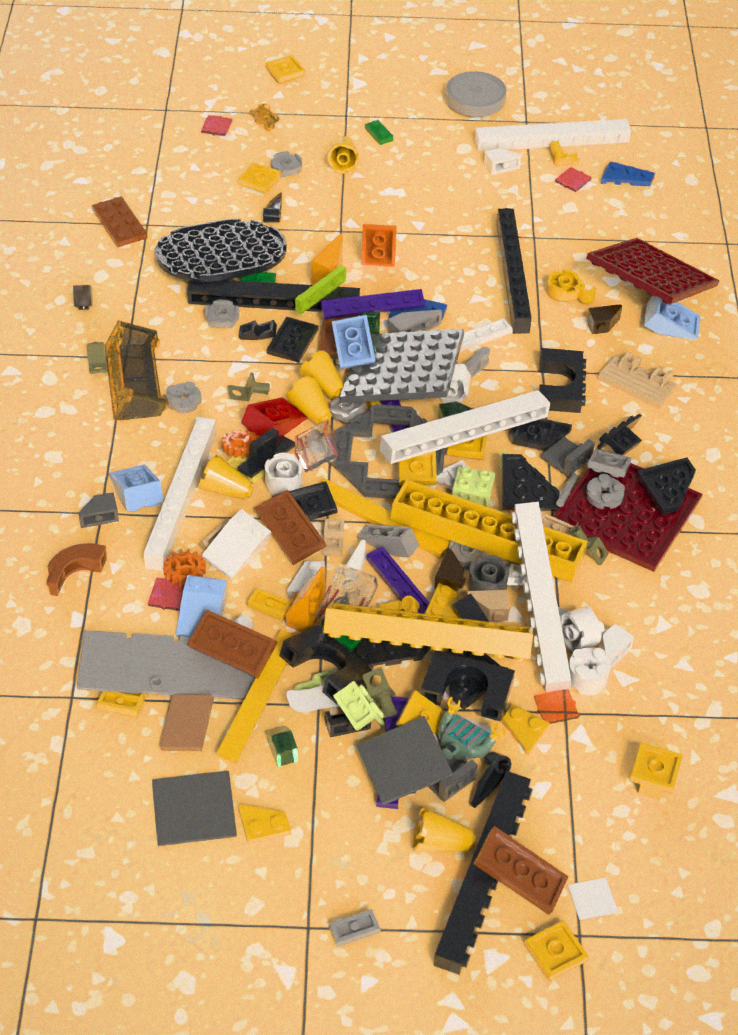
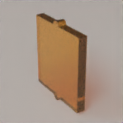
(556, 706)

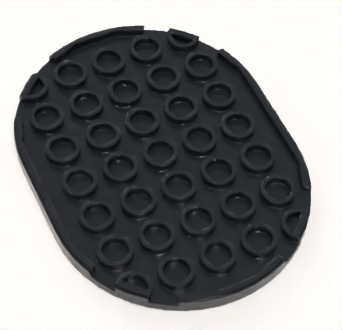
(220, 250)

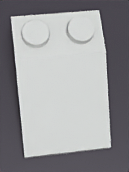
(237, 544)

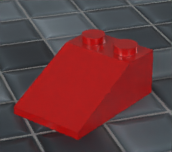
(271, 414)

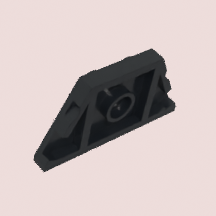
(539, 433)

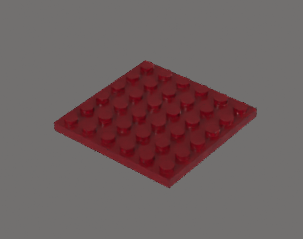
(652, 270)
(634, 527)

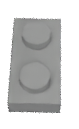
(354, 928)

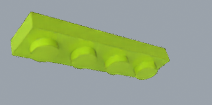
(320, 289)

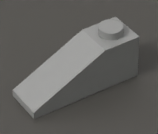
(414, 321)
(395, 539)

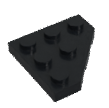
(668, 483)
(525, 485)
(386, 653)
(468, 689)

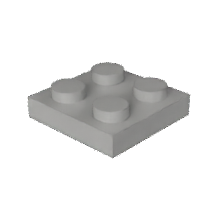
(609, 462)

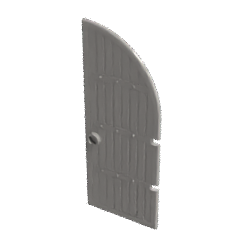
(155, 667)

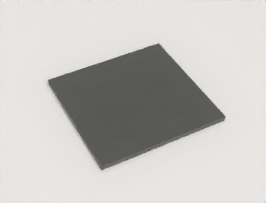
(404, 760)
(193, 808)

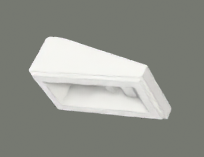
(357, 558)

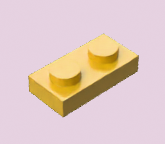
(268, 604)

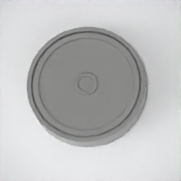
(476, 93)

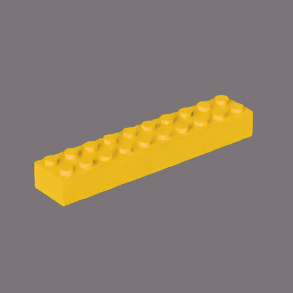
(480, 527)
(428, 630)

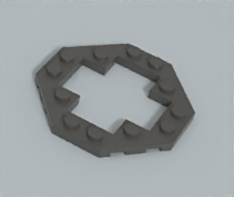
(362, 426)

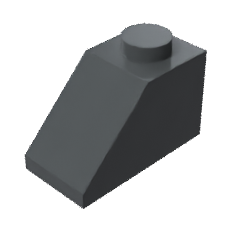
(99, 511)

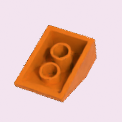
(379, 245)

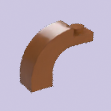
(74, 559)

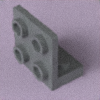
(568, 456)
(462, 776)

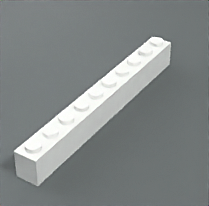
(543, 134)
(464, 426)
(180, 494)
(542, 597)

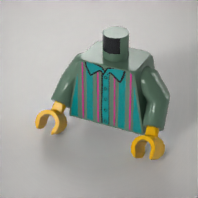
(463, 738)

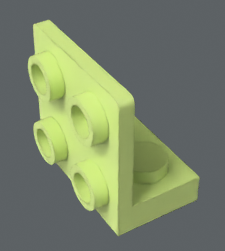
(474, 485)
(359, 706)

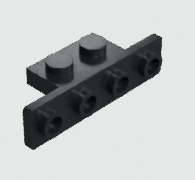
(622, 438)
(264, 449)

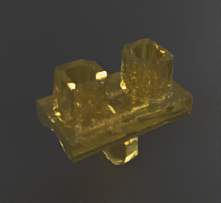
(264, 115)

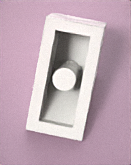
(501, 160)
(616, 643)

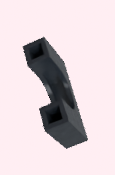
(569, 364)
(318, 645)
(449, 667)

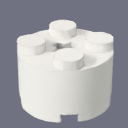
(459, 385)
(283, 473)
(581, 629)
(589, 670)

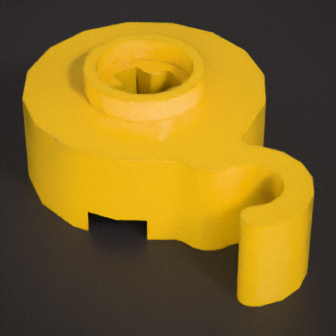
(567, 287)

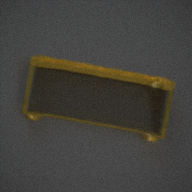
(134, 372)

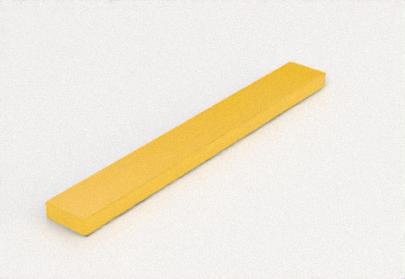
(380, 516)
(254, 704)

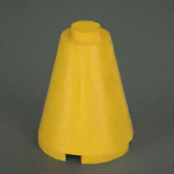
(343, 155)
(325, 372)
(309, 399)
(225, 480)
(441, 834)

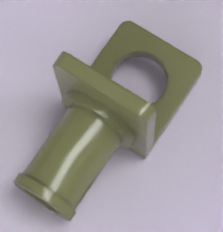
(96, 357)
(250, 388)
(592, 545)
(381, 693)

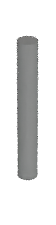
(567, 489)

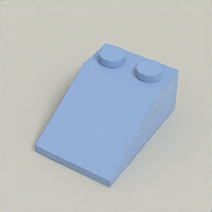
(671, 319)
(353, 341)
(137, 487)
(197, 597)

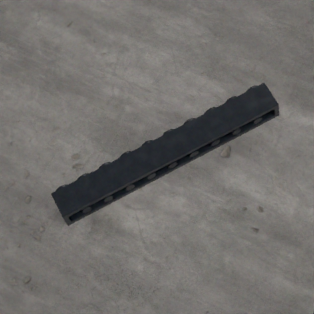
(513, 271)
(259, 294)
(477, 884)

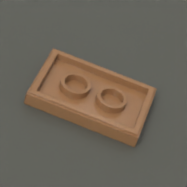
(186, 722)

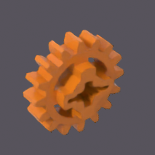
(238, 443)
(183, 565)

